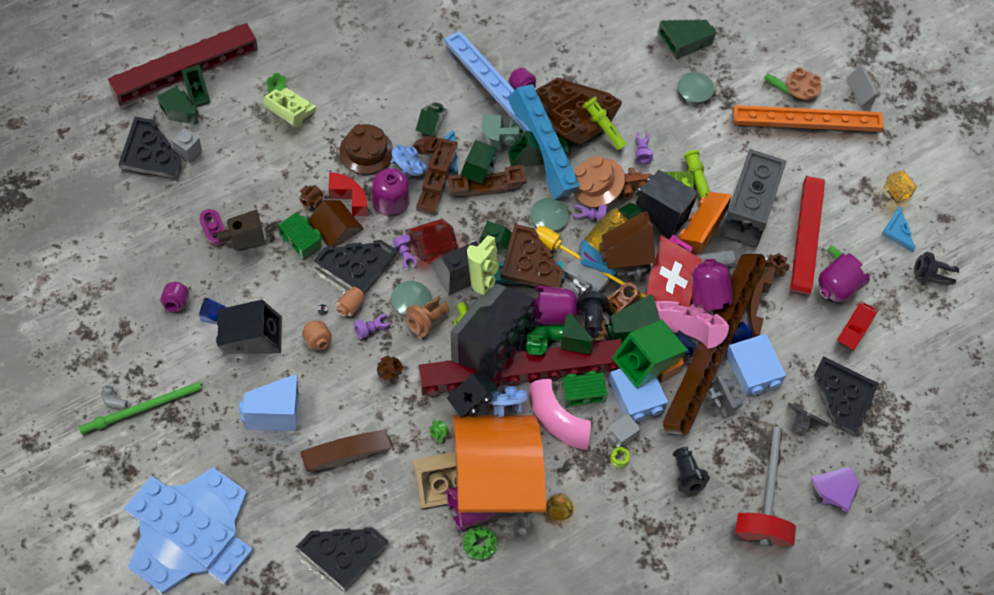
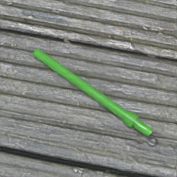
(101, 422)

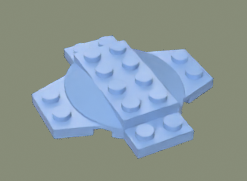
(187, 530)

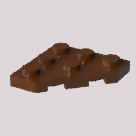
(530, 260)

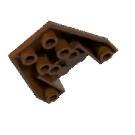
(564, 108)

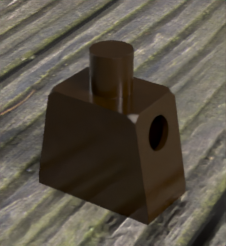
(243, 231)

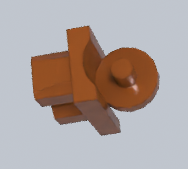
(633, 181)

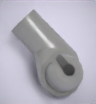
(110, 399)

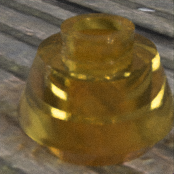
(559, 507)

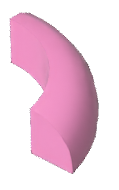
(693, 322)
(555, 419)

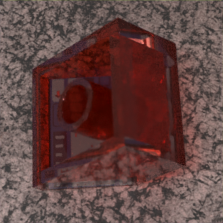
(432, 239)

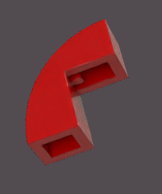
(346, 188)
(857, 325)
(763, 526)

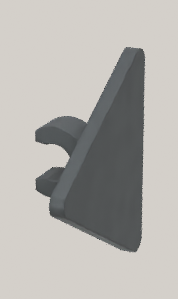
(803, 419)

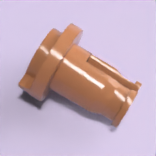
(420, 318)

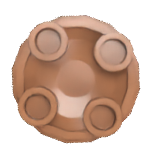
(804, 84)

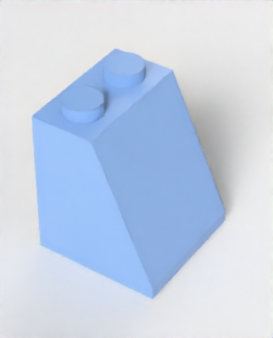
(272, 406)

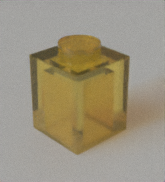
(899, 186)

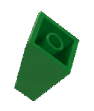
(649, 353)

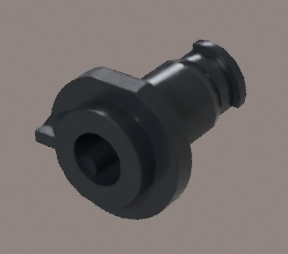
(927, 268)
(593, 305)
(691, 477)

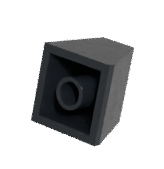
(666, 202)
(454, 269)
(249, 329)

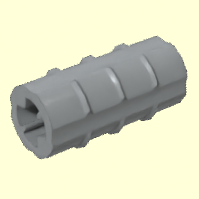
(723, 256)

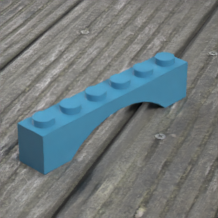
(530, 110)

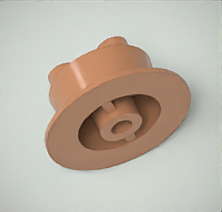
(599, 181)

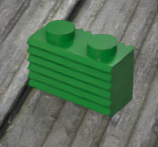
(300, 235)
(584, 389)

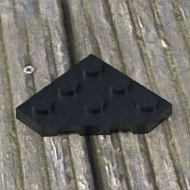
(149, 150)
(356, 262)
(845, 394)
(342, 552)

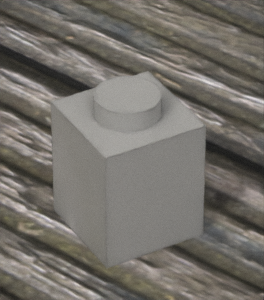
(187, 145)
(622, 431)

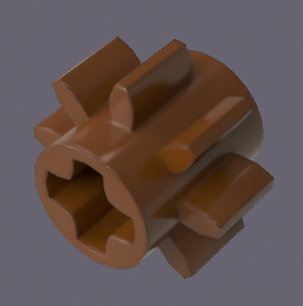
(311, 196)
(779, 262)
(389, 368)

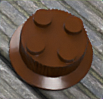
(366, 149)

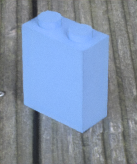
(755, 365)
(638, 402)

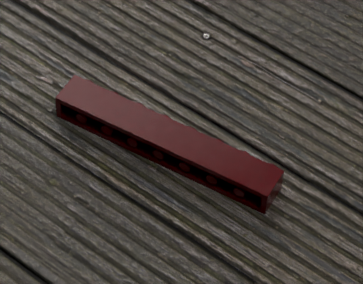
(167, 69)

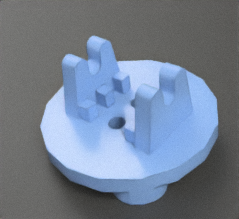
(408, 160)
(510, 396)

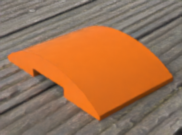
(499, 463)

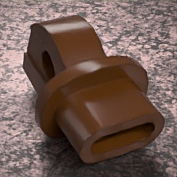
(426, 145)

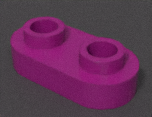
(212, 228)

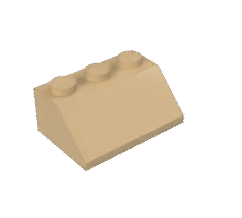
(434, 477)

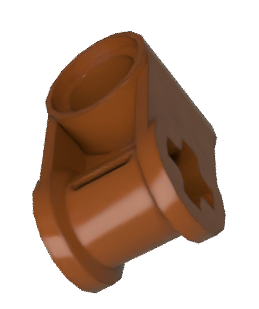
(620, 300)

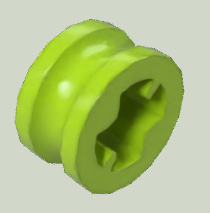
(617, 463)

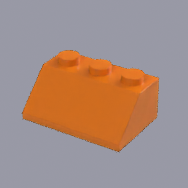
(705, 221)

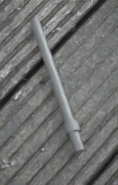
(772, 472)

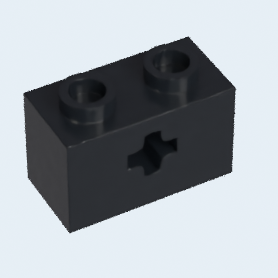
(472, 394)

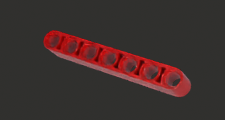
(807, 235)

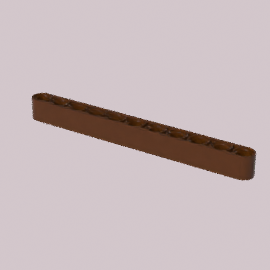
(707, 361)

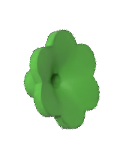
(276, 82)

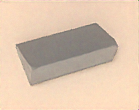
(862, 86)

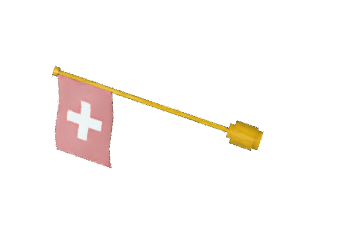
(668, 278)

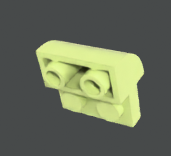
(288, 106)
(483, 265)

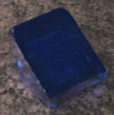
(210, 310)
(742, 333)
(687, 342)

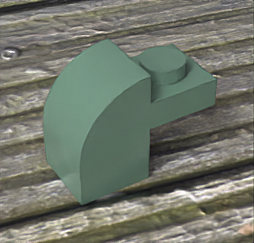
(496, 134)

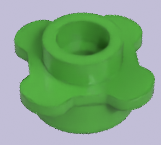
(439, 430)

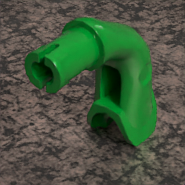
(540, 336)

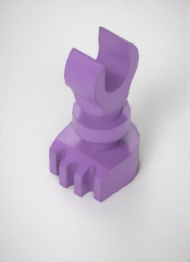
(643, 154)
(586, 213)
(401, 243)
(362, 330)

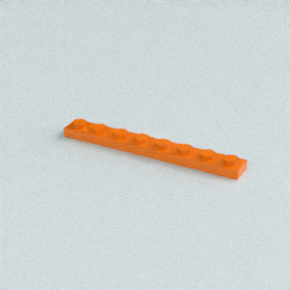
(807, 118)

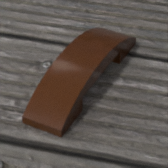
(496, 183)
(764, 285)

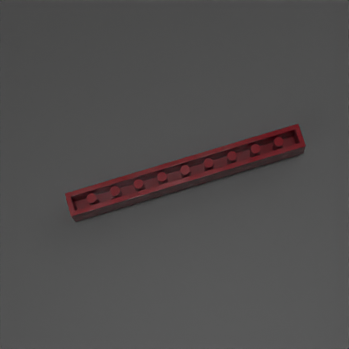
(523, 367)

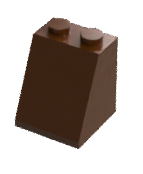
(629, 243)

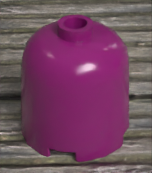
(390, 192)
(842, 278)
(711, 285)
(554, 305)
(465, 519)

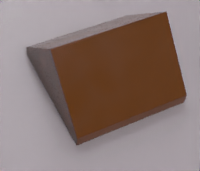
(334, 222)

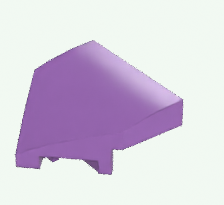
(837, 487)

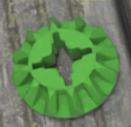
(479, 552)

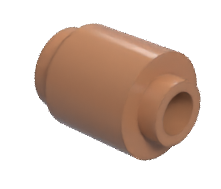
(350, 302)

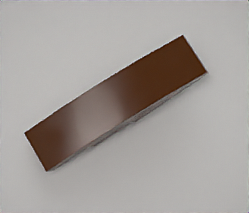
(436, 178)
(346, 449)

